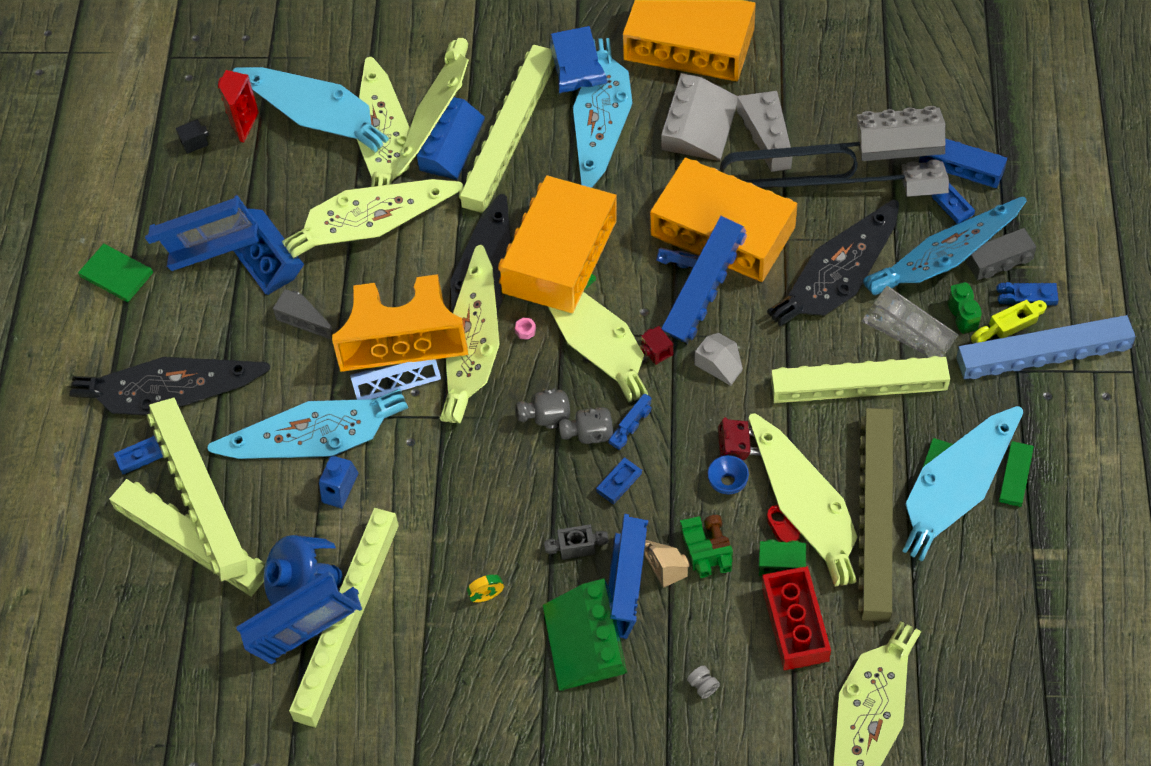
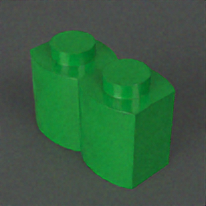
(964, 307)

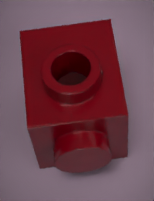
(656, 345)

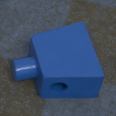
(338, 477)

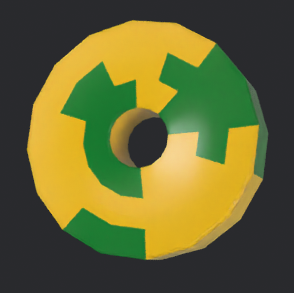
(485, 588)

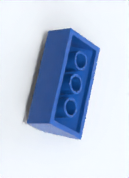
(451, 140)
(268, 258)

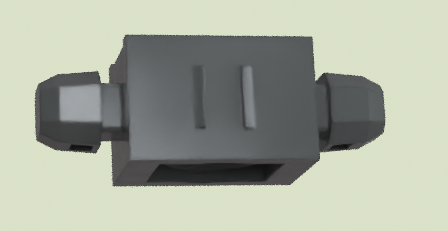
(576, 550)

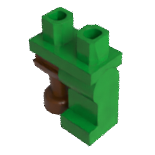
(707, 552)

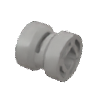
(703, 681)

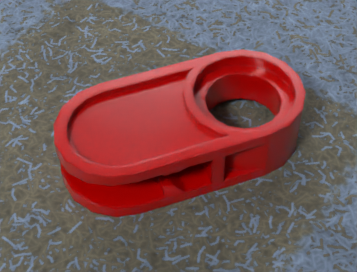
(784, 529)

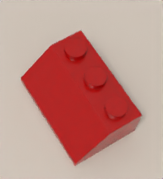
(238, 102)

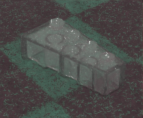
(909, 324)

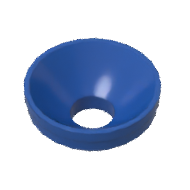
(731, 467)

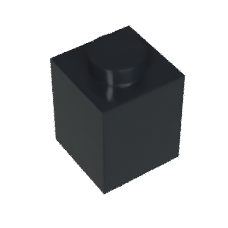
(192, 136)

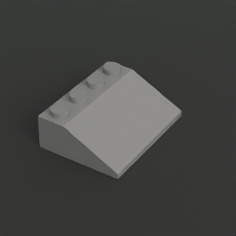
(699, 118)

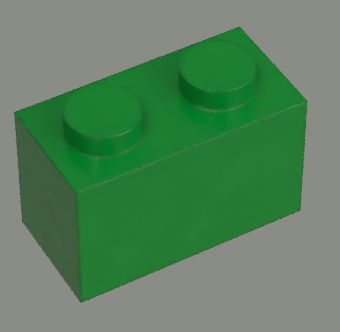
(781, 556)

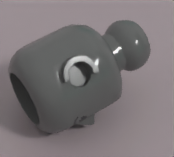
(545, 408)
(590, 426)

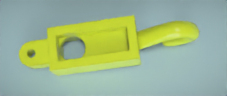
(1007, 322)

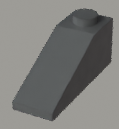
(299, 312)

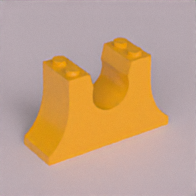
(400, 334)

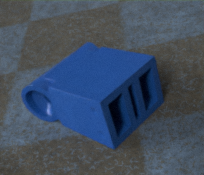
(576, 59)

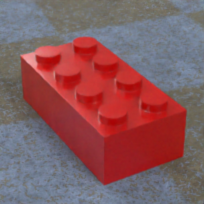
(796, 618)

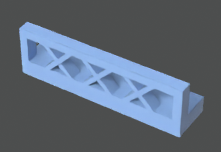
(387, 371)

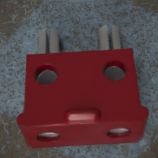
(735, 439)

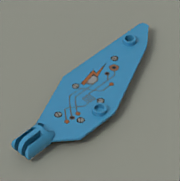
(945, 249)

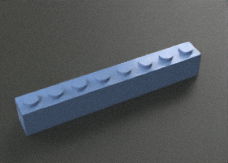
(1045, 347)

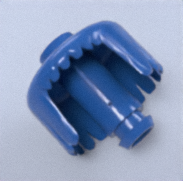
(293, 565)

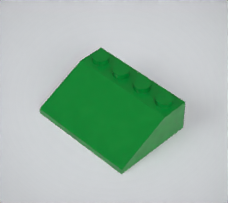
(583, 636)

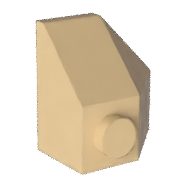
(666, 562)

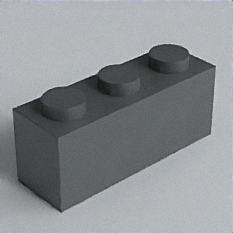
(1001, 254)

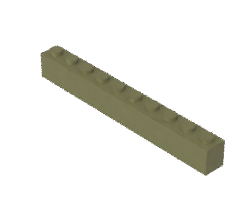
(877, 515)

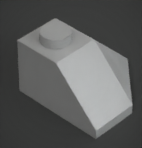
(719, 358)

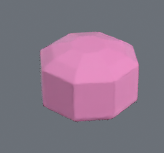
(525, 328)

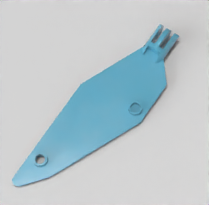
(958, 479)

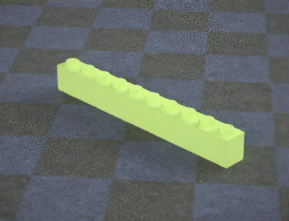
(507, 130)
(197, 490)
(336, 639)

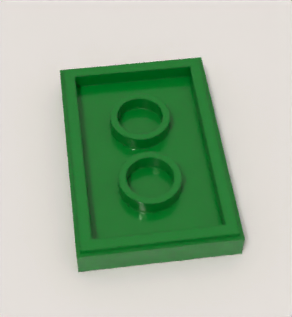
(115, 272)

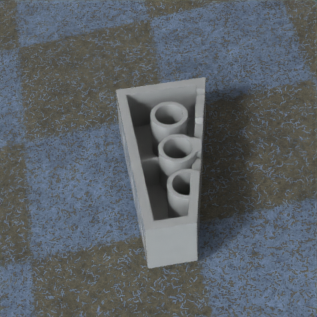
(766, 123)

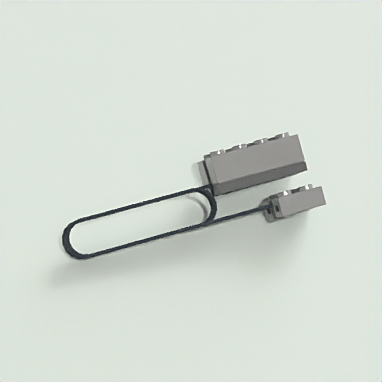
(879, 137)

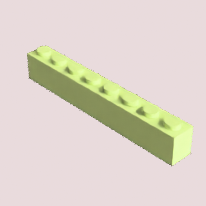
(860, 379)
(177, 530)

